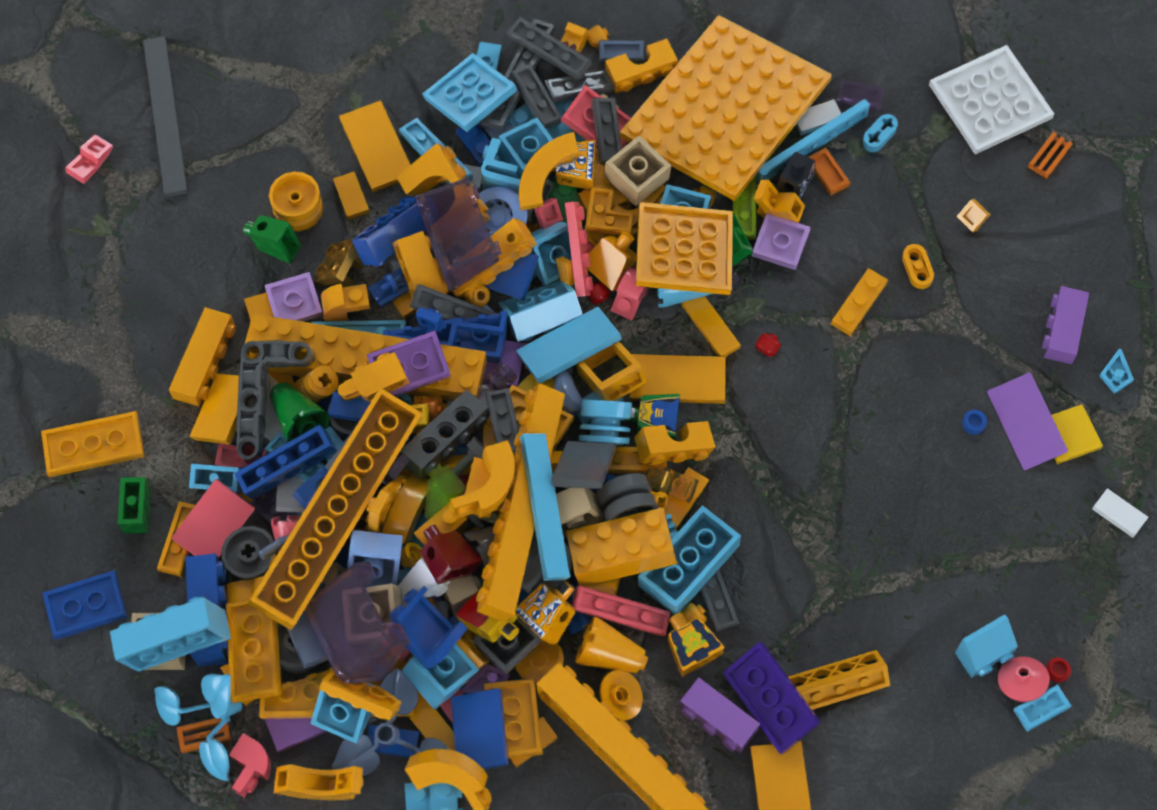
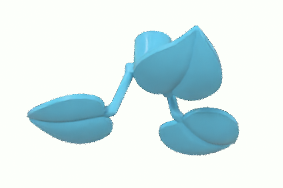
(216, 691)

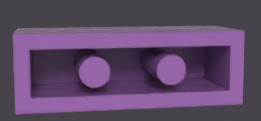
(1065, 324)
(718, 716)

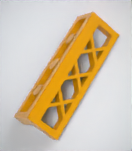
(840, 684)

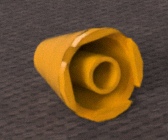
(609, 649)

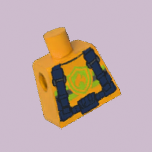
(692, 644)

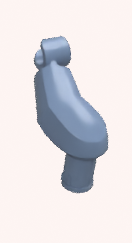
(564, 383)

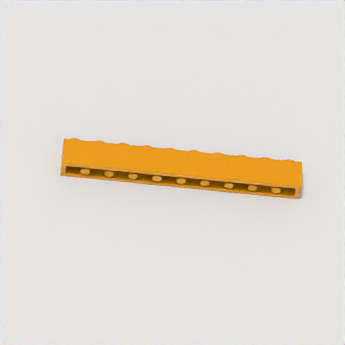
(515, 524)

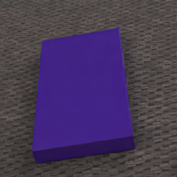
(771, 697)

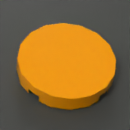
(540, 661)

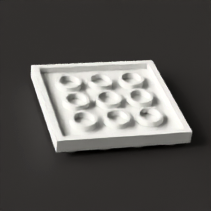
(991, 99)

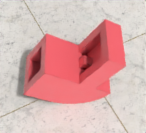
(629, 295)
(255, 762)

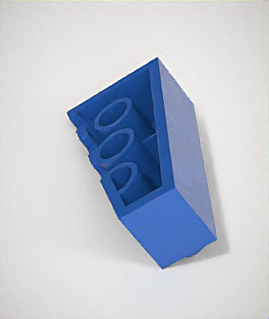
(376, 241)

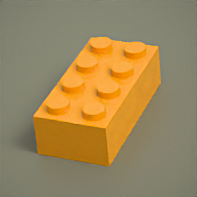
(621, 547)

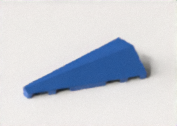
(476, 333)

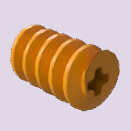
(318, 383)

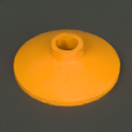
(628, 691)

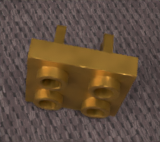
(338, 260)

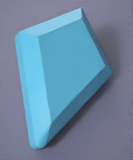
(1117, 373)

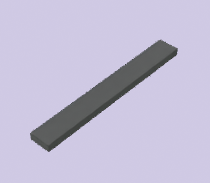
(165, 117)

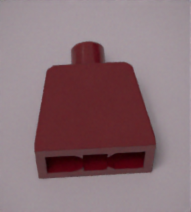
(448, 555)

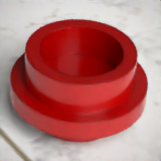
(1058, 670)

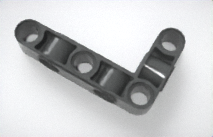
(253, 382)

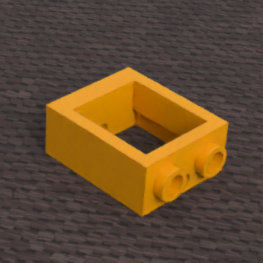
(611, 389)

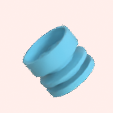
(605, 421)

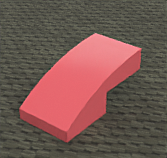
(91, 158)
(228, 456)

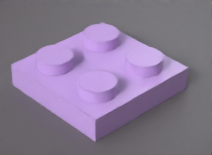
(781, 241)
(294, 298)

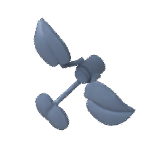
(363, 752)

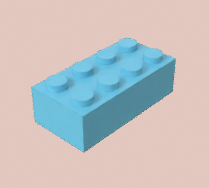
(699, 552)
(170, 634)

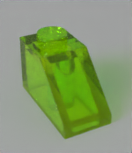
(440, 489)

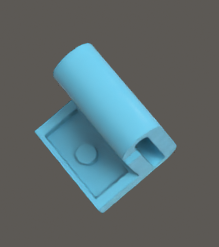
(497, 172)

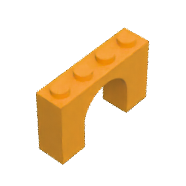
(433, 168)

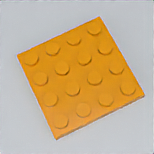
(684, 248)

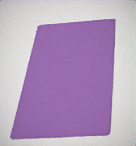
(1027, 421)

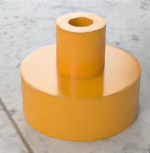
(410, 554)

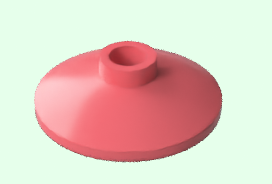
(1023, 687)

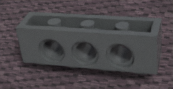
(464, 407)

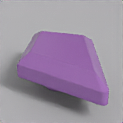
(487, 675)

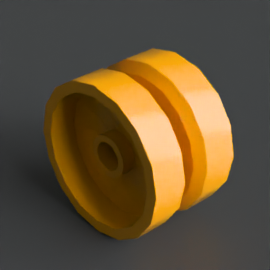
(296, 200)

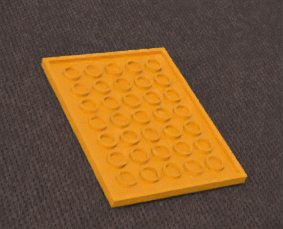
(727, 106)

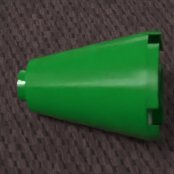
(296, 411)

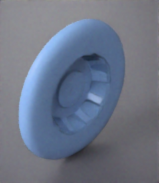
(500, 214)

